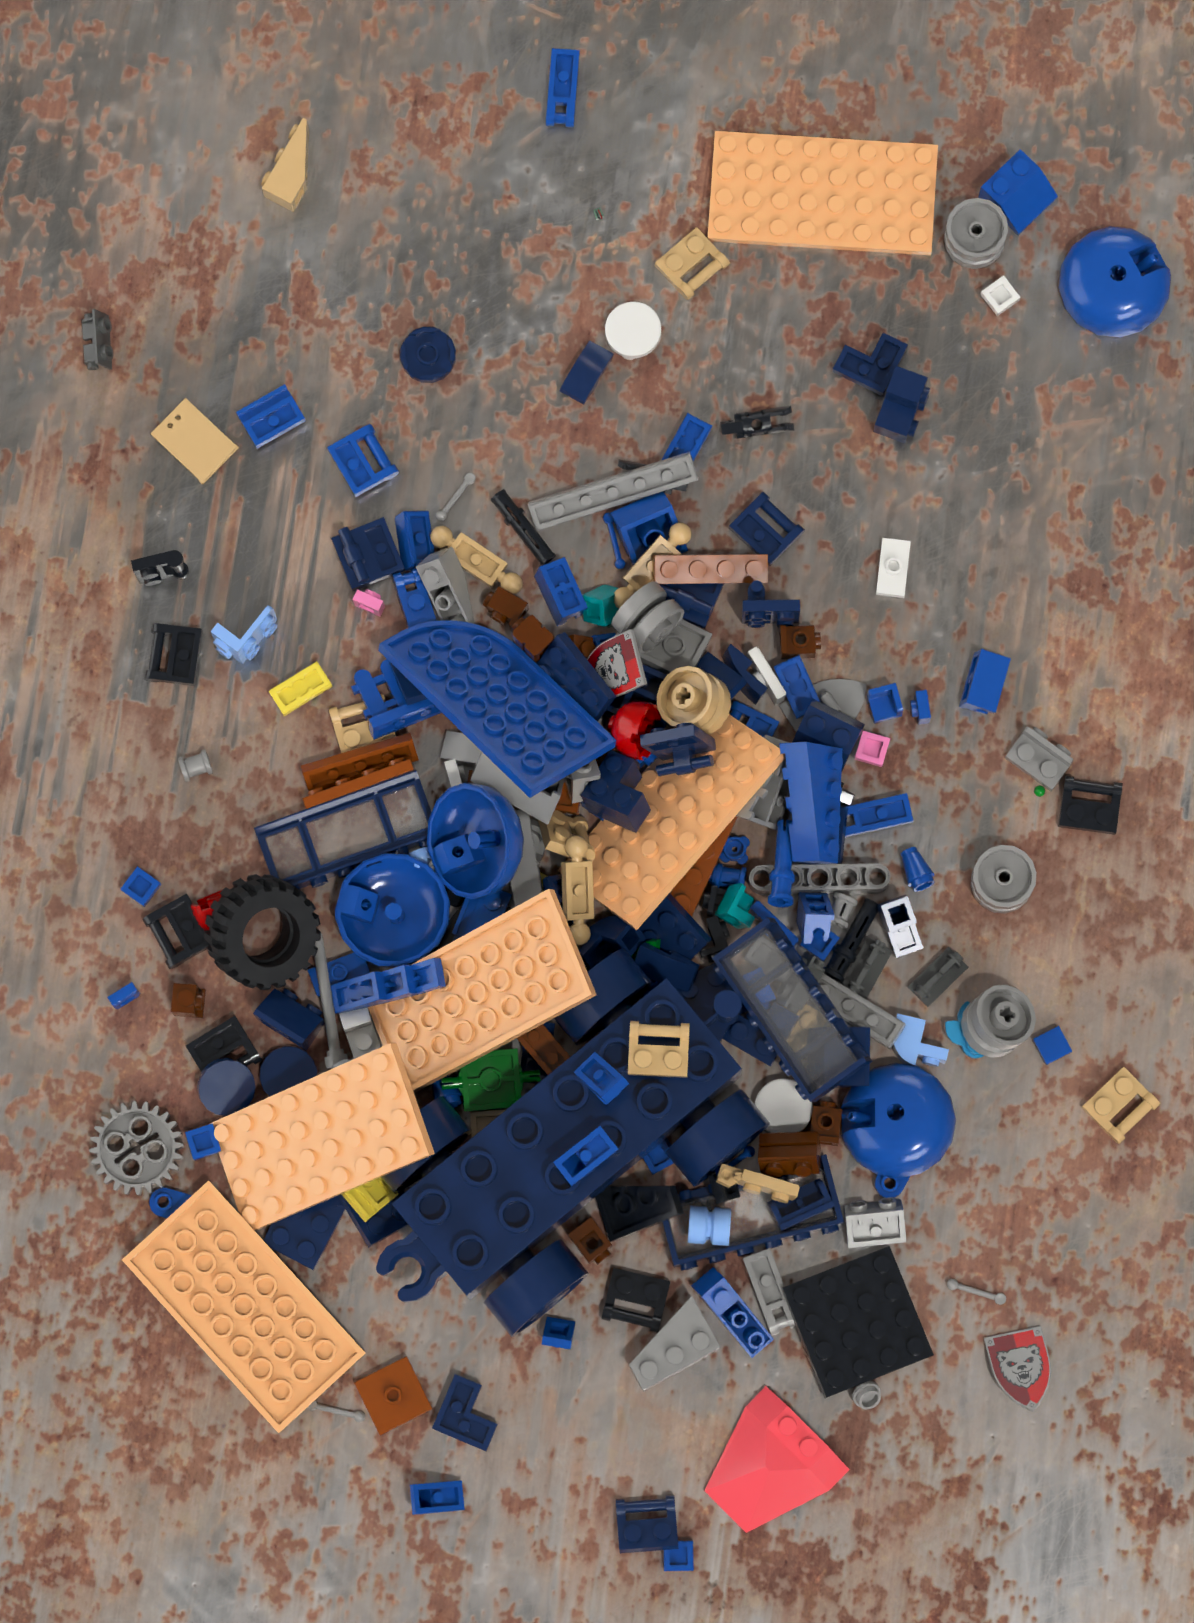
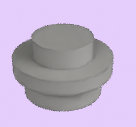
(867, 1395)

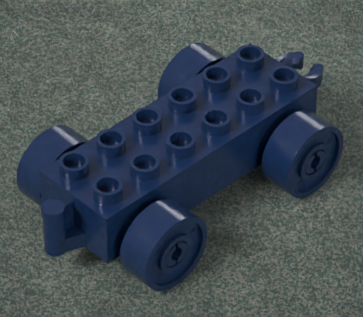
(503, 1195)

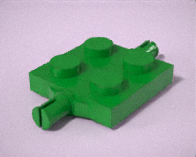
(491, 1081)

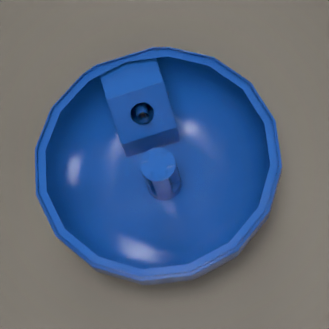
(1114, 282)
(476, 840)
(392, 910)
(898, 1121)

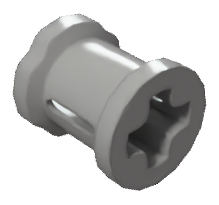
(195, 765)
(842, 908)

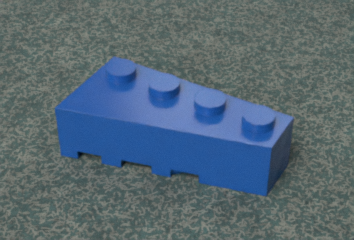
(813, 800)

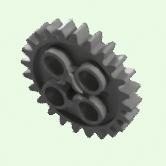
(150, 1170)

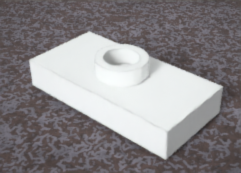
(893, 567)
(766, 676)

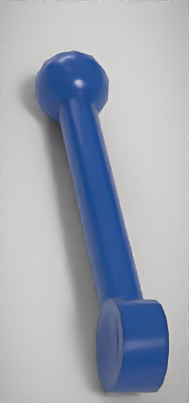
(619, 563)
(749, 1151)

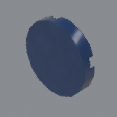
(428, 354)
(285, 1069)
(226, 1086)

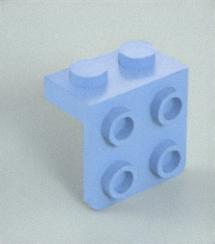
(247, 646)

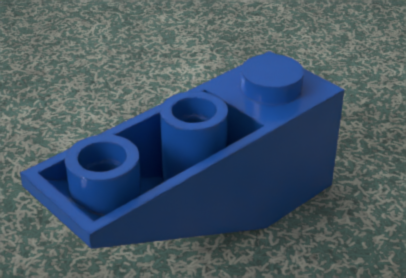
(732, 1312)

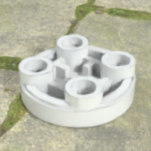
(633, 330)
(783, 1106)

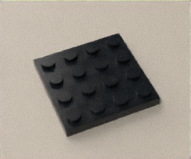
(857, 1322)

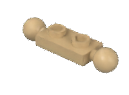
(477, 560)
(642, 571)
(577, 889)

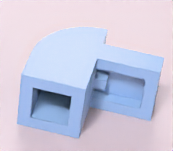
(909, 1045)

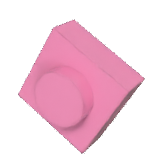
(369, 602)
(872, 748)

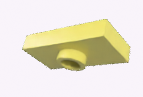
(300, 688)

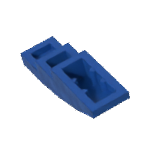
(387, 985)

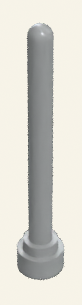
(334, 1054)

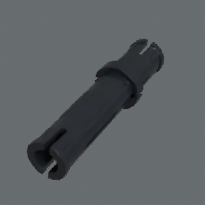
(502, 502)

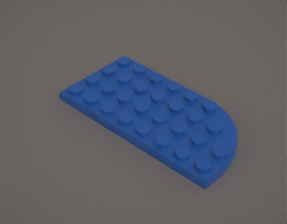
(499, 700)

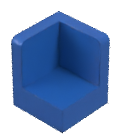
(885, 703)

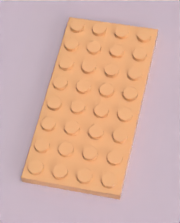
(822, 193)
(685, 818)
(496, 989)
(322, 1137)
(244, 1306)

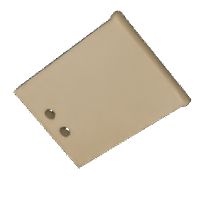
(194, 441)

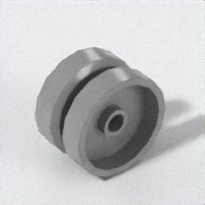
(982, 218)
(648, 616)
(1015, 866)
(998, 1021)

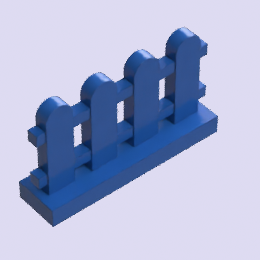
(394, 713)

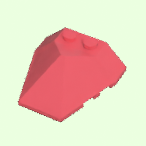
(771, 1464)

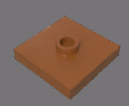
(393, 1395)

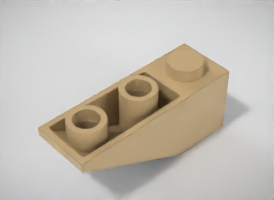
(289, 176)

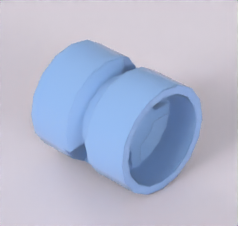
(709, 1225)

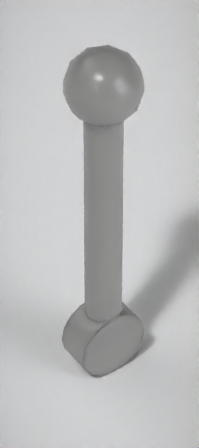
(469, 479)
(999, 1298)
(359, 1416)

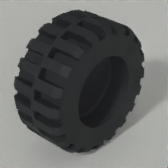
(290, 951)

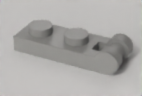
(767, 1287)

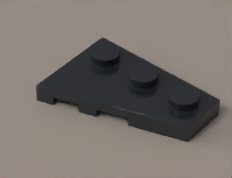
(636, 1208)

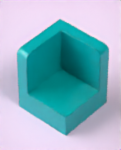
(600, 605)
(735, 907)

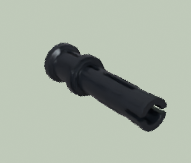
(844, 953)

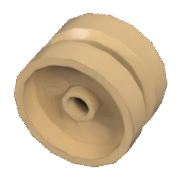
(695, 698)

